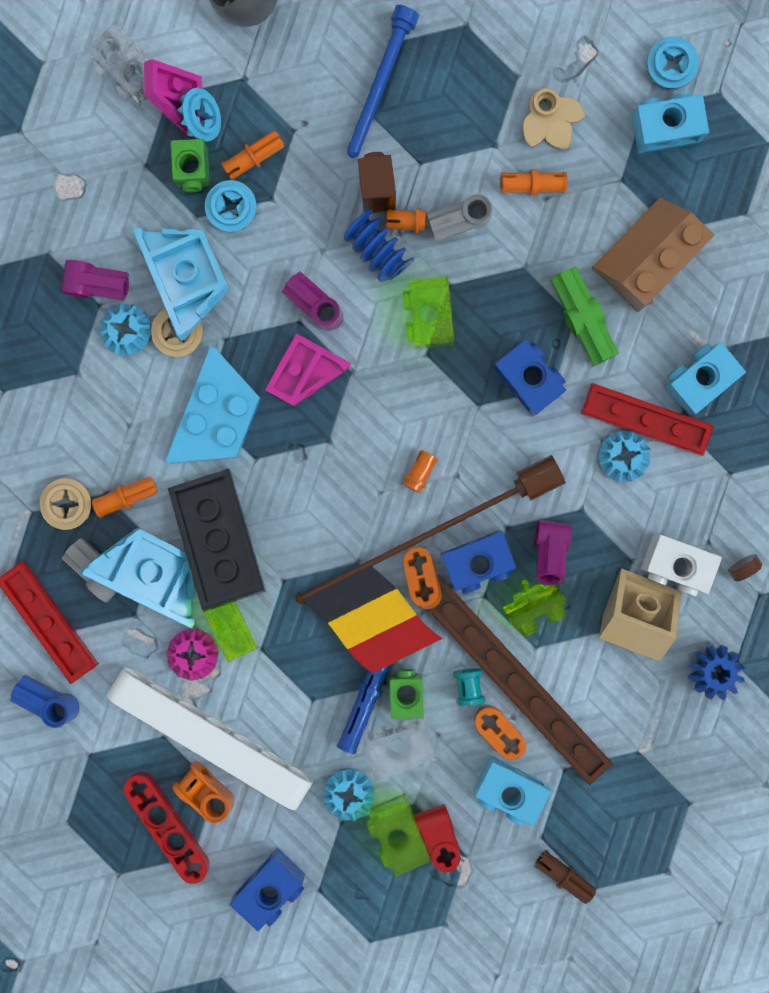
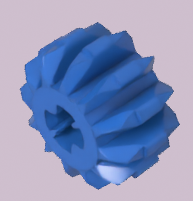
(706, 665)

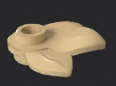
(554, 123)

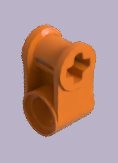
(203, 791)

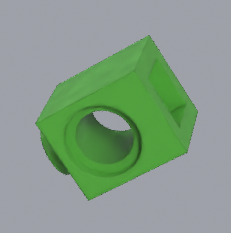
(183, 152)
(406, 708)

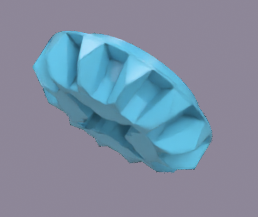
(672, 48)
(206, 107)
(234, 192)
(129, 343)
(612, 447)
(341, 782)

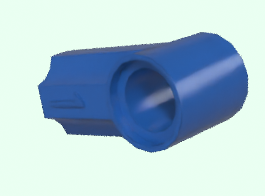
(42, 701)

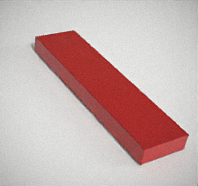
(647, 419)
(47, 622)

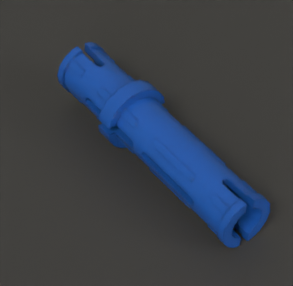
(358, 719)

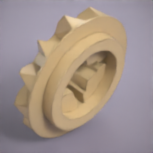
(173, 347)
(56, 492)

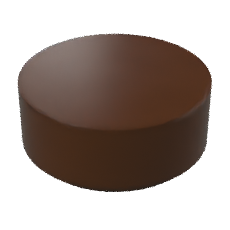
(745, 568)

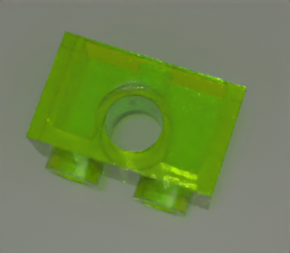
(432, 293)
(404, 854)

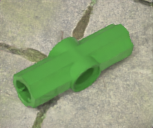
(584, 316)

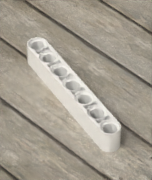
(209, 738)

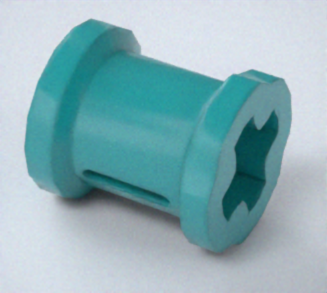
(469, 687)

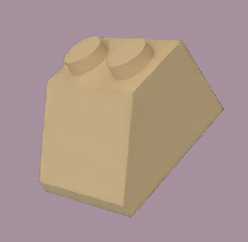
(641, 615)

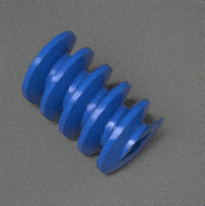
(376, 247)

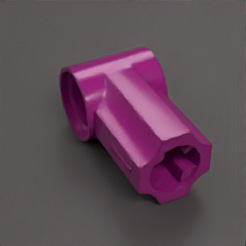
(86, 280)
(312, 300)
(552, 544)

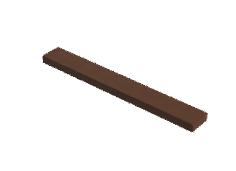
(518, 684)

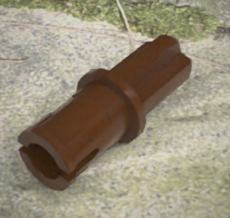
(565, 877)

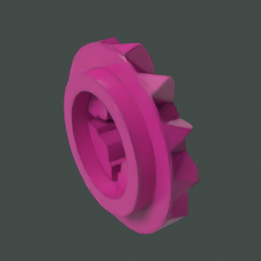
(203, 644)

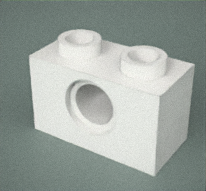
(700, 564)

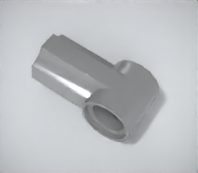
(456, 220)
(80, 555)

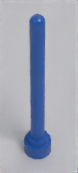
(403, 21)

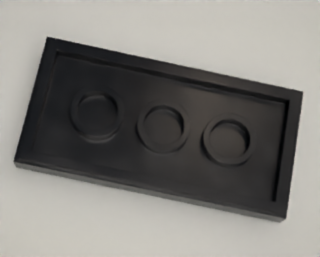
(216, 540)

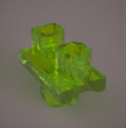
(533, 603)
(231, 631)

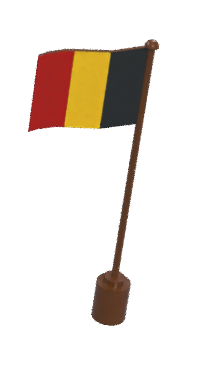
(372, 612)

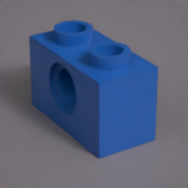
(511, 371)
(458, 561)
(256, 906)

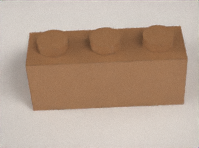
(652, 252)

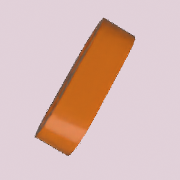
(415, 580)
(505, 727)

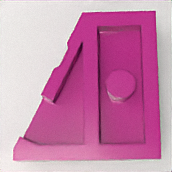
(165, 86)
(304, 371)

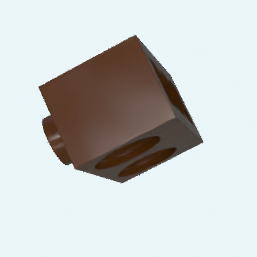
(377, 182)

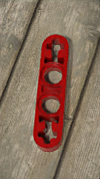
(161, 830)

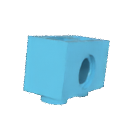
(654, 134)
(722, 373)
(497, 777)

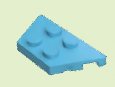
(183, 274)
(215, 415)
(148, 574)

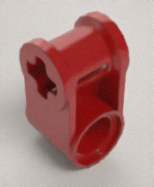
(438, 833)

